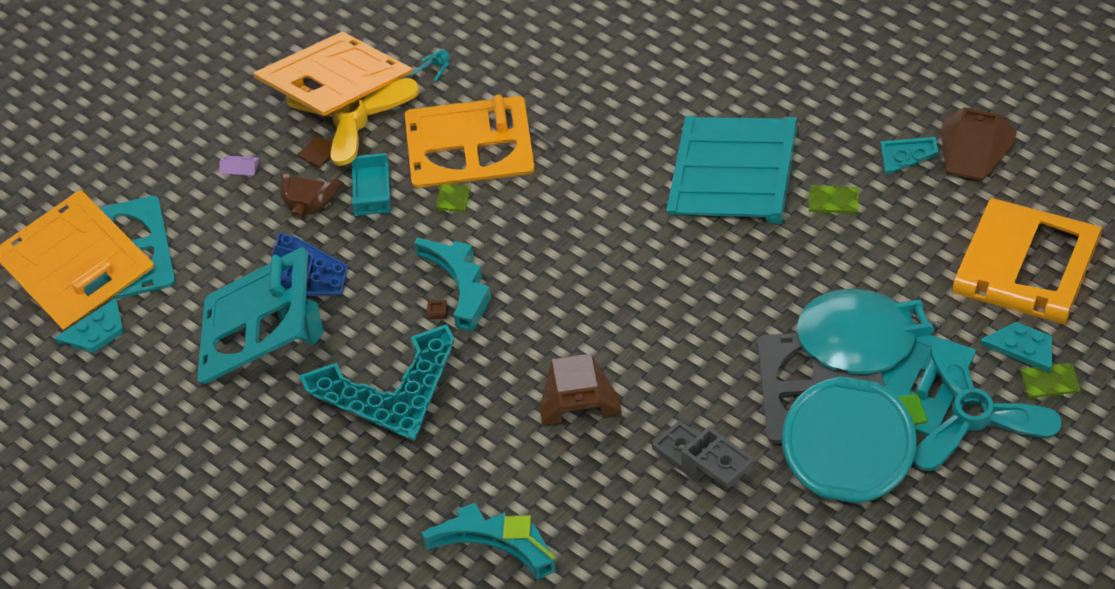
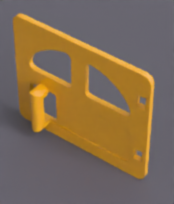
(467, 128)

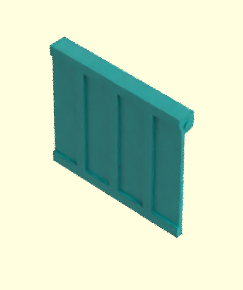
(733, 167)

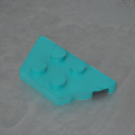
(95, 329)
(1022, 344)

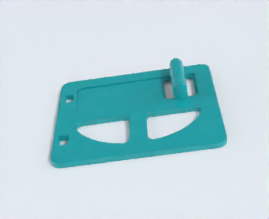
(148, 212)
(244, 305)

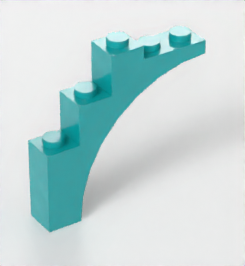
(467, 275)
(472, 528)

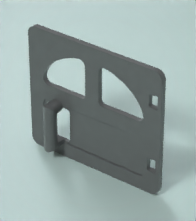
(771, 357)

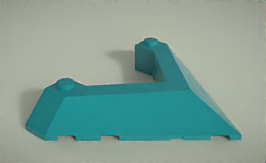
(396, 411)

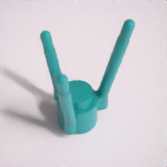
(438, 58)

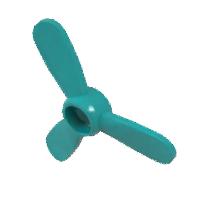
(1015, 417)

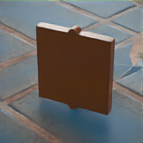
(316, 152)

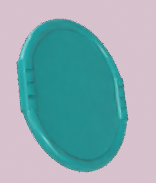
(849, 439)

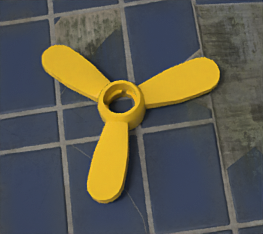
(355, 116)

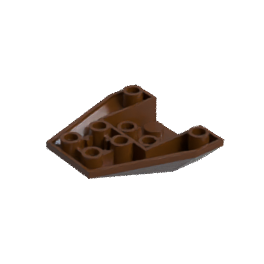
(975, 142)
(576, 385)

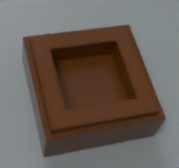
(437, 309)

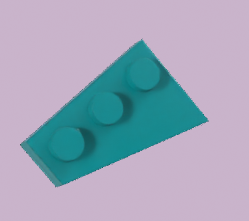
(907, 152)

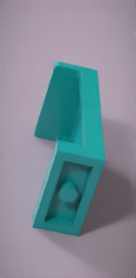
(371, 185)

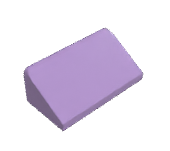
(238, 165)

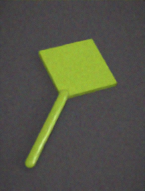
(519, 528)

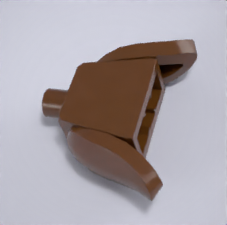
(306, 194)

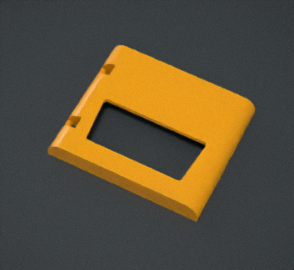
(1000, 250)

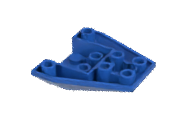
(324, 272)

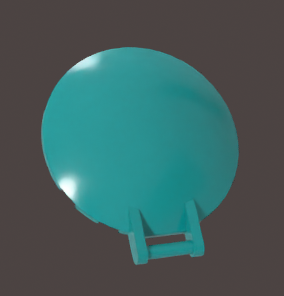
(860, 330)

